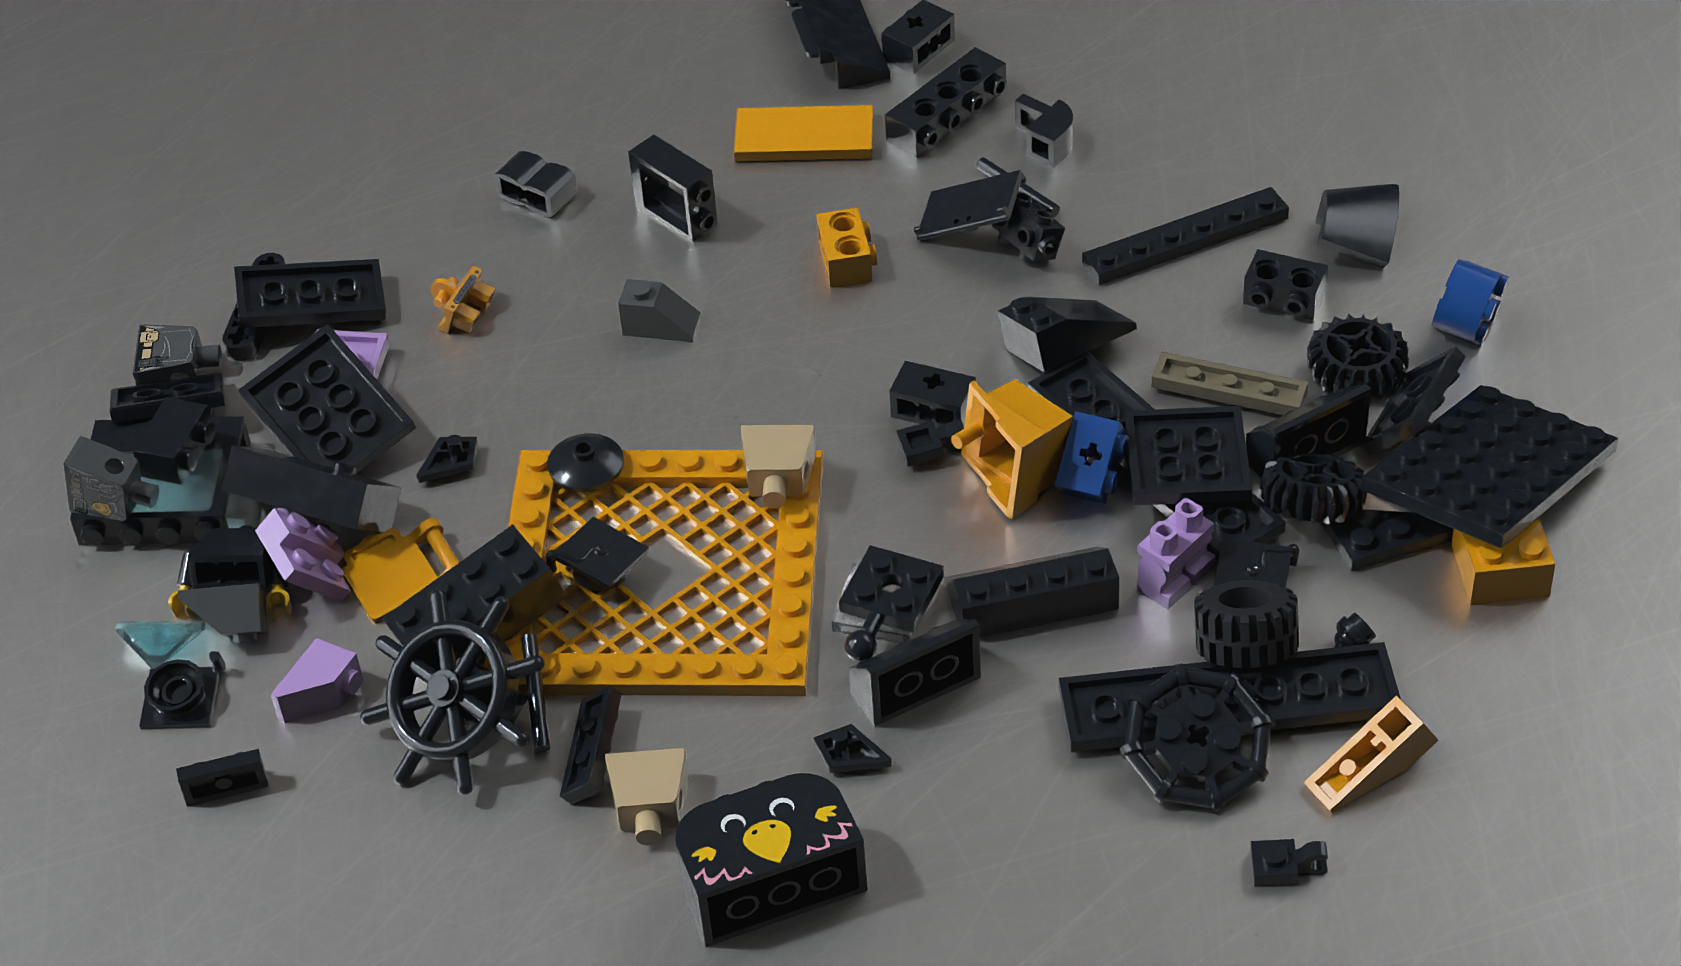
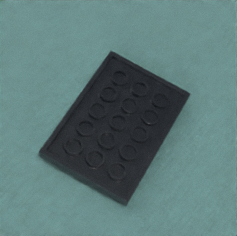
(1490, 465)

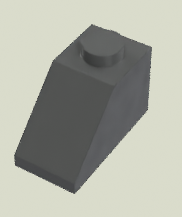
(656, 312)
(230, 609)

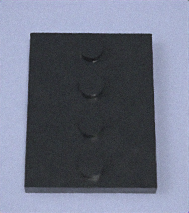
(327, 404)

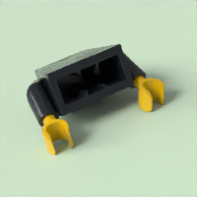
(230, 559)

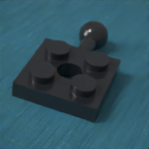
(896, 609)

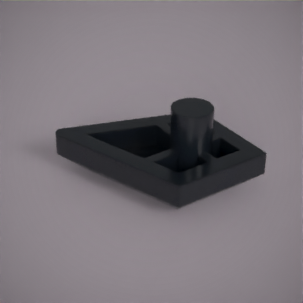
(449, 457)
(850, 750)

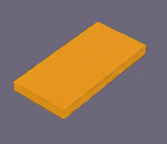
(804, 133)

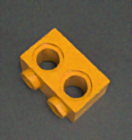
(845, 247)

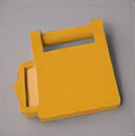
(391, 568)

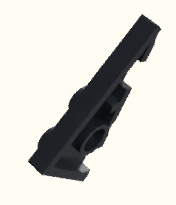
(1384, 535)

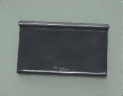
(970, 205)

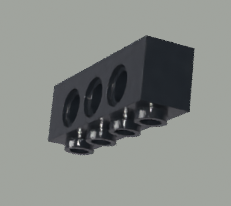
(945, 102)

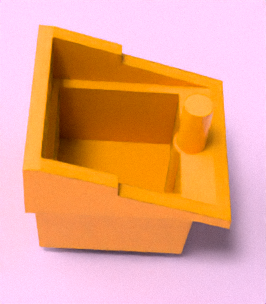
(1013, 443)

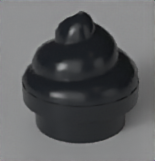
(1351, 630)

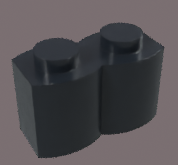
(535, 183)

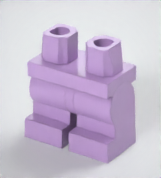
(1175, 554)

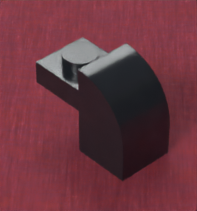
(1046, 128)

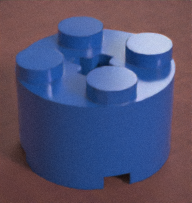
(1469, 301)

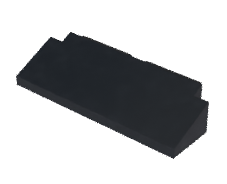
(843, 35)

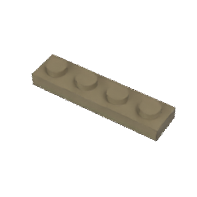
(1228, 384)

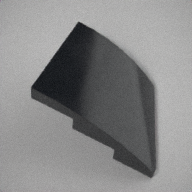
(1360, 221)

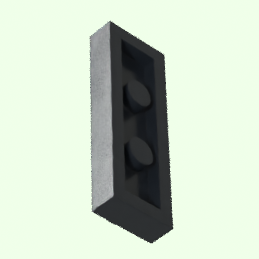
(589, 745)

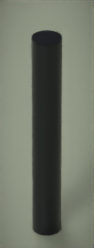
(991, 169)
(536, 697)

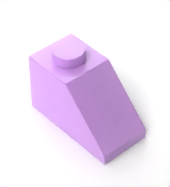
(317, 682)

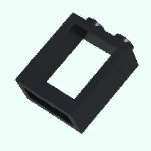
(660, 163)

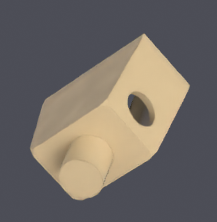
(778, 460)
(648, 790)

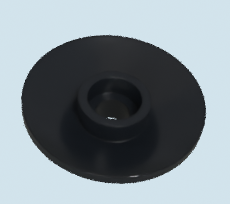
(585, 462)

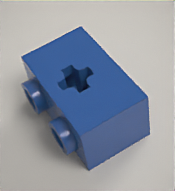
(1086, 437)

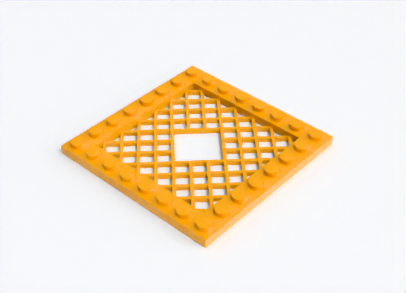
(771, 670)

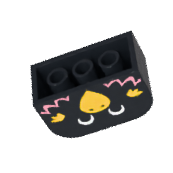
(768, 855)

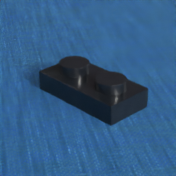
(222, 777)

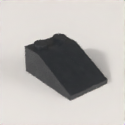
(1059, 329)

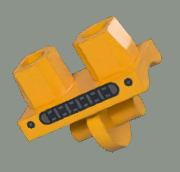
(457, 298)

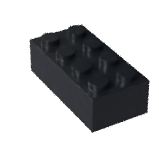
(499, 568)

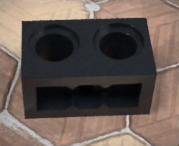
(1285, 284)

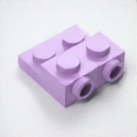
(304, 552)

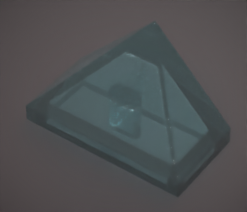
(158, 640)

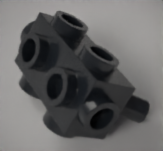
(1031, 230)

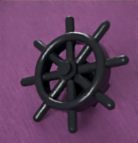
(459, 690)

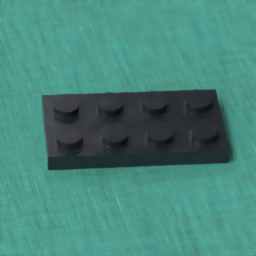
(309, 293)

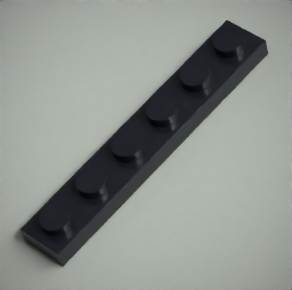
(1185, 235)

